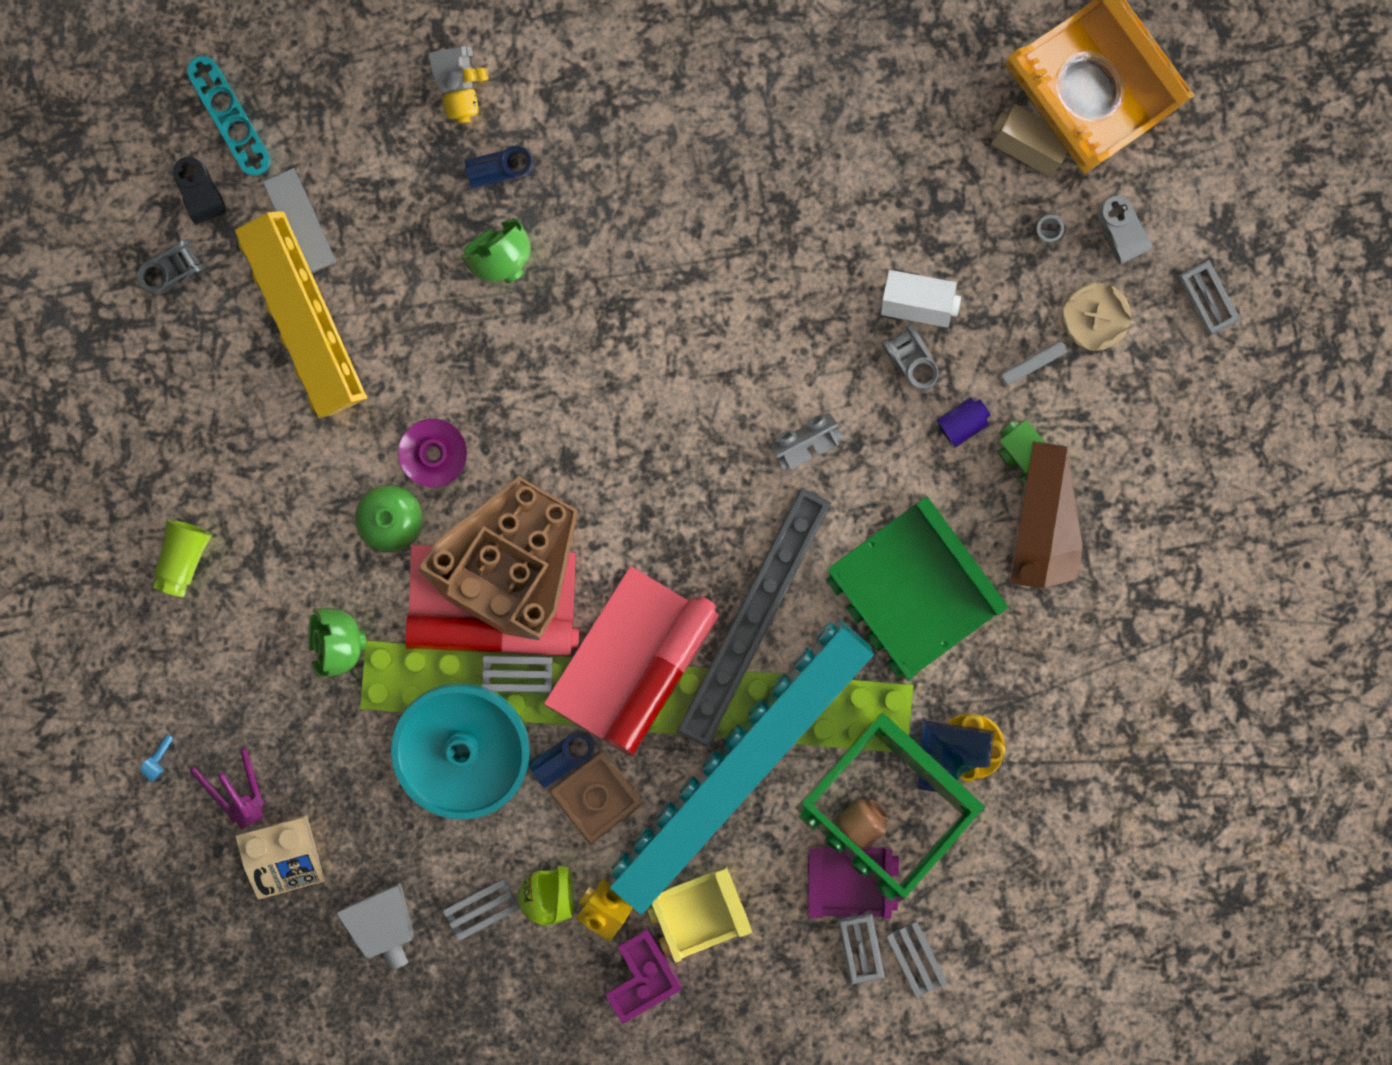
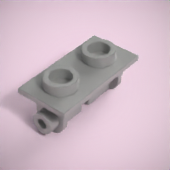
(792, 446)

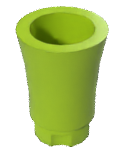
(179, 556)

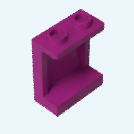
(840, 890)

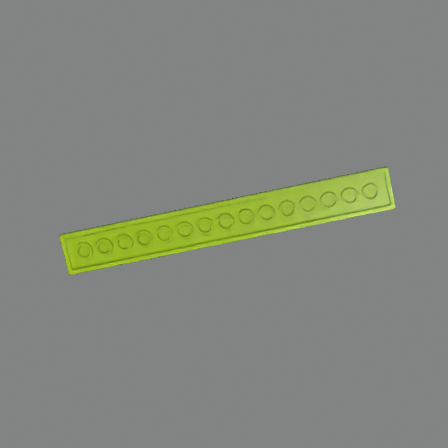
(400, 675)

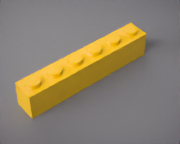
(300, 314)

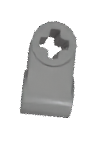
(1124, 234)
(911, 357)

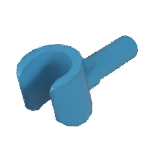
(150, 767)

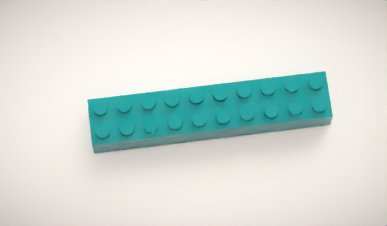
(740, 765)

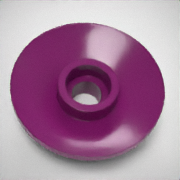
(414, 450)

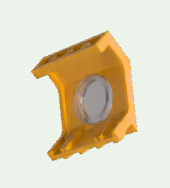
(1099, 80)

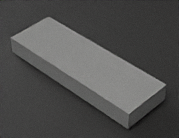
(290, 196)

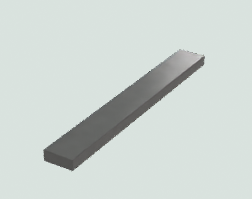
(753, 617)

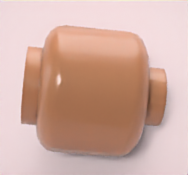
(863, 822)

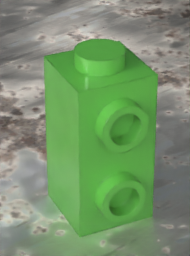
(1017, 445)

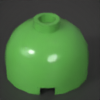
(499, 253)
(389, 518)
(335, 641)

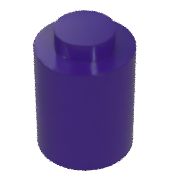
(964, 421)

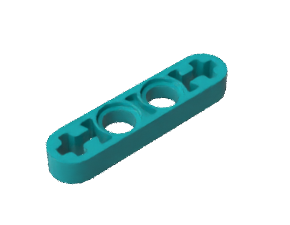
(231, 115)

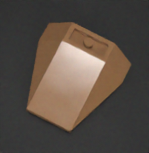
(506, 559)

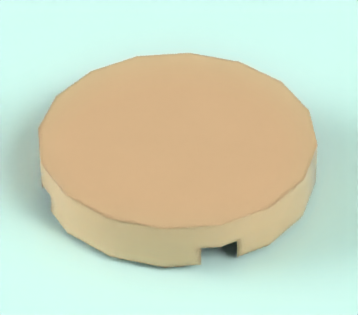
(1096, 316)

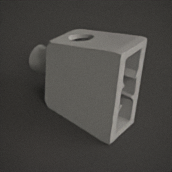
(380, 925)

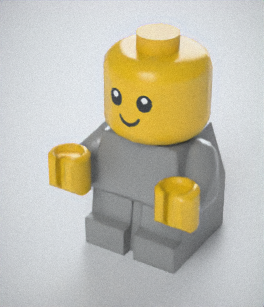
(455, 80)

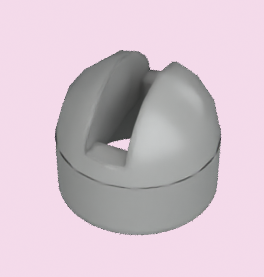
(1048, 234)

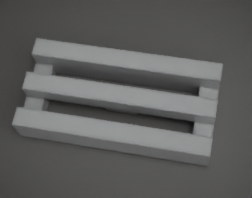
(1196, 303)
(1032, 364)
(547, 674)
(855, 920)
(455, 923)
(929, 985)

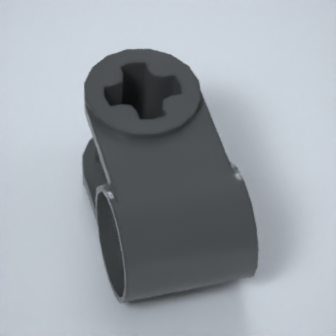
(172, 267)

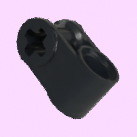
(201, 195)

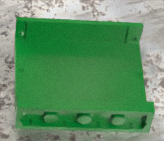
(915, 589)

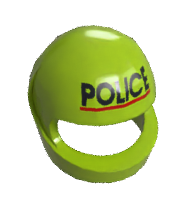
(547, 896)

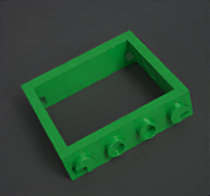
(925, 767)

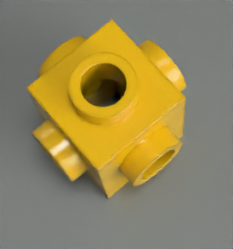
(603, 910)

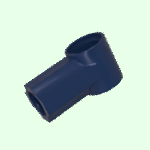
(496, 167)
(560, 759)

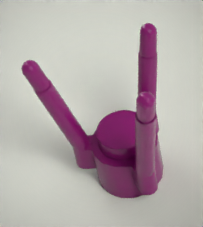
(243, 809)

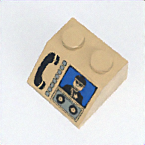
(280, 857)

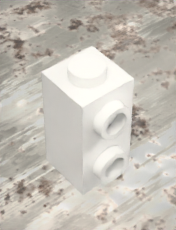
(920, 299)

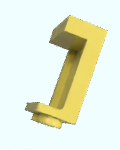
(699, 914)

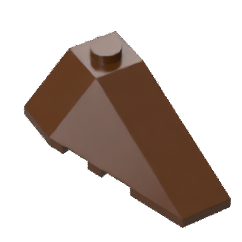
(1047, 530)

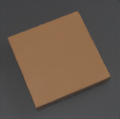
(596, 797)

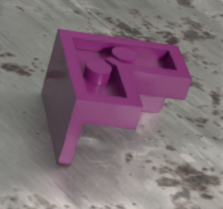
(652, 979)

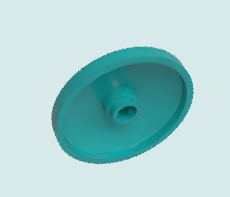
(460, 751)

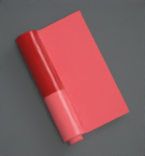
(441, 625)
(632, 660)

